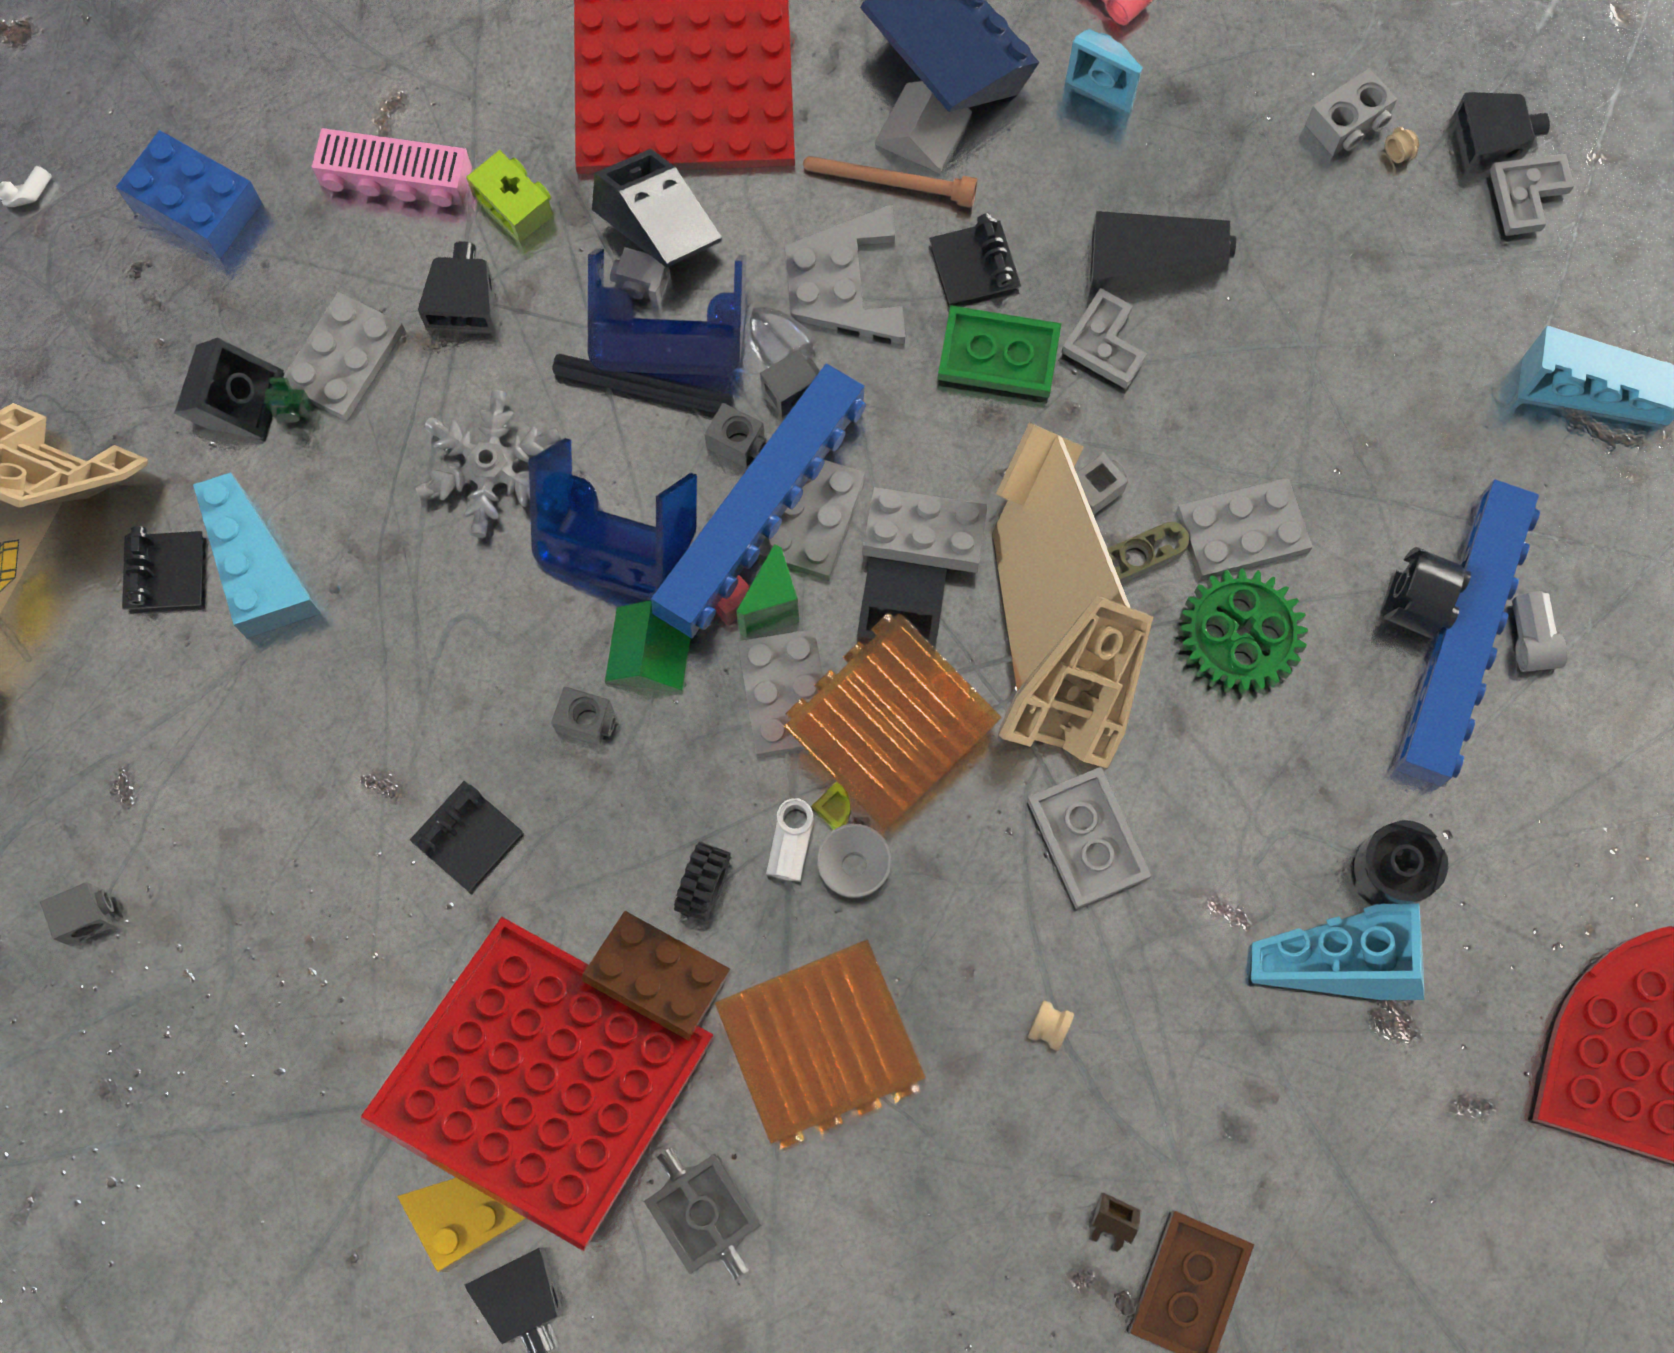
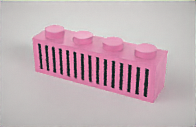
(392, 167)

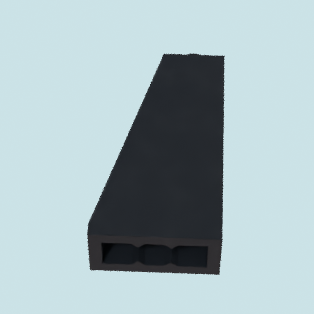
(1155, 249)

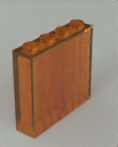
(891, 719)
(820, 1044)

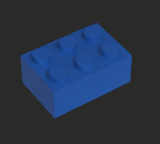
(189, 194)

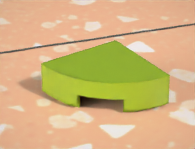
(833, 807)

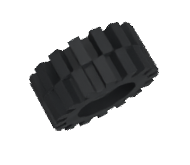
(702, 881)

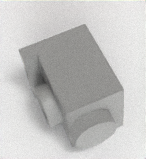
(640, 276)
(1106, 474)

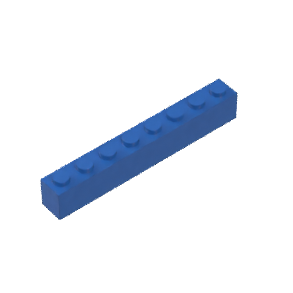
(758, 502)
(1465, 650)

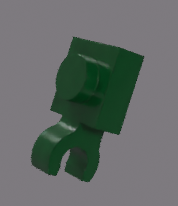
(287, 403)

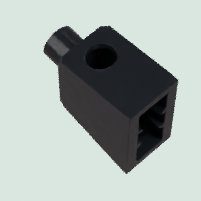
(1496, 128)
(459, 292)
(519, 1300)

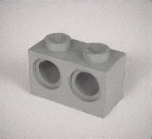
(1347, 108)

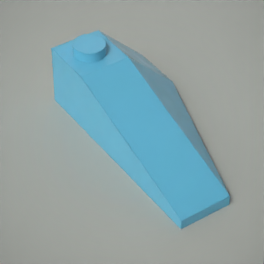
(1355, 956)

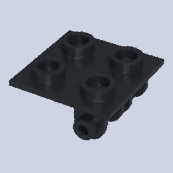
(975, 261)
(162, 569)
(466, 835)

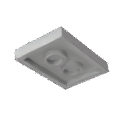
(343, 355)
(818, 523)
(1244, 528)
(925, 530)
(776, 676)
(1088, 837)

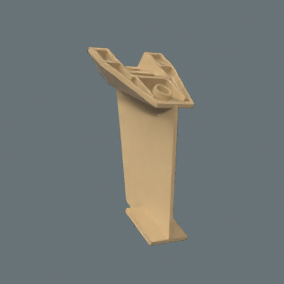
(1064, 608)

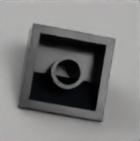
(227, 389)

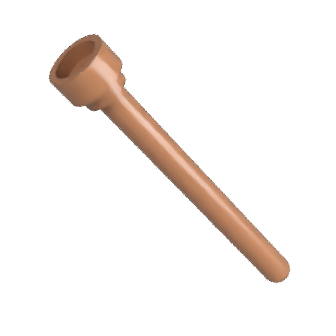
(960, 190)

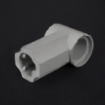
(1538, 642)

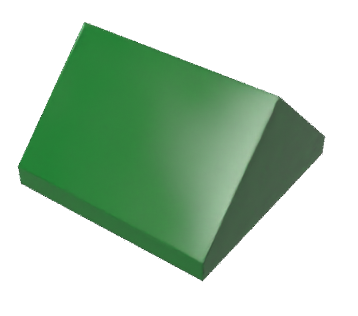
(770, 599)
(646, 651)

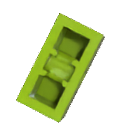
(510, 195)

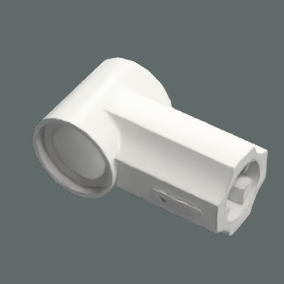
(790, 844)

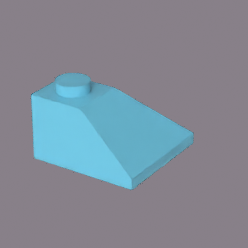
(1104, 69)

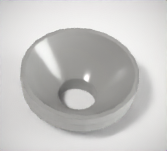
(854, 840)

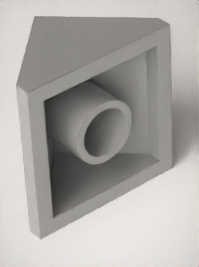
(922, 128)

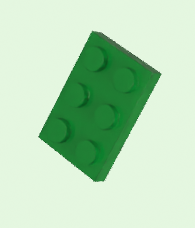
(999, 351)

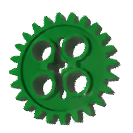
(1266, 607)

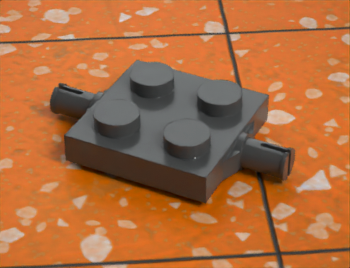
(702, 1213)

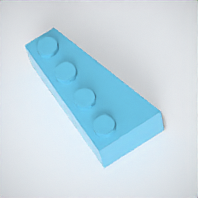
(1596, 378)
(252, 567)

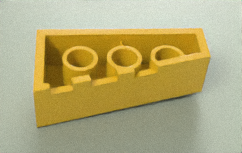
(457, 1221)

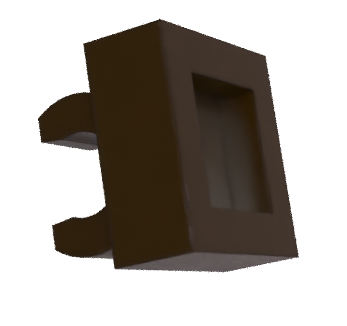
(1116, 1219)

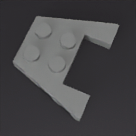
(827, 280)

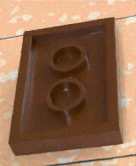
(656, 975)
(1191, 1287)

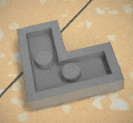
(1520, 186)
(1096, 343)

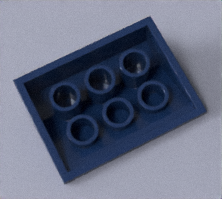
(955, 48)

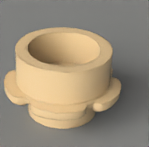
(1402, 145)

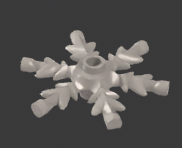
(474, 469)

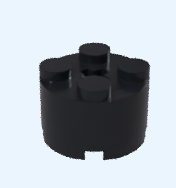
(1425, 593)
(1419, 854)

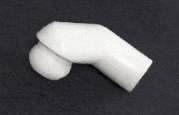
(25, 193)

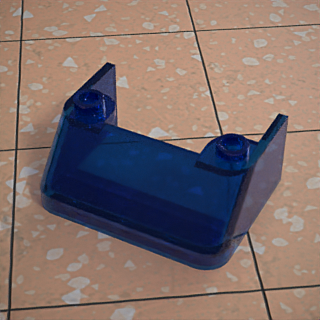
(663, 345)
(602, 547)

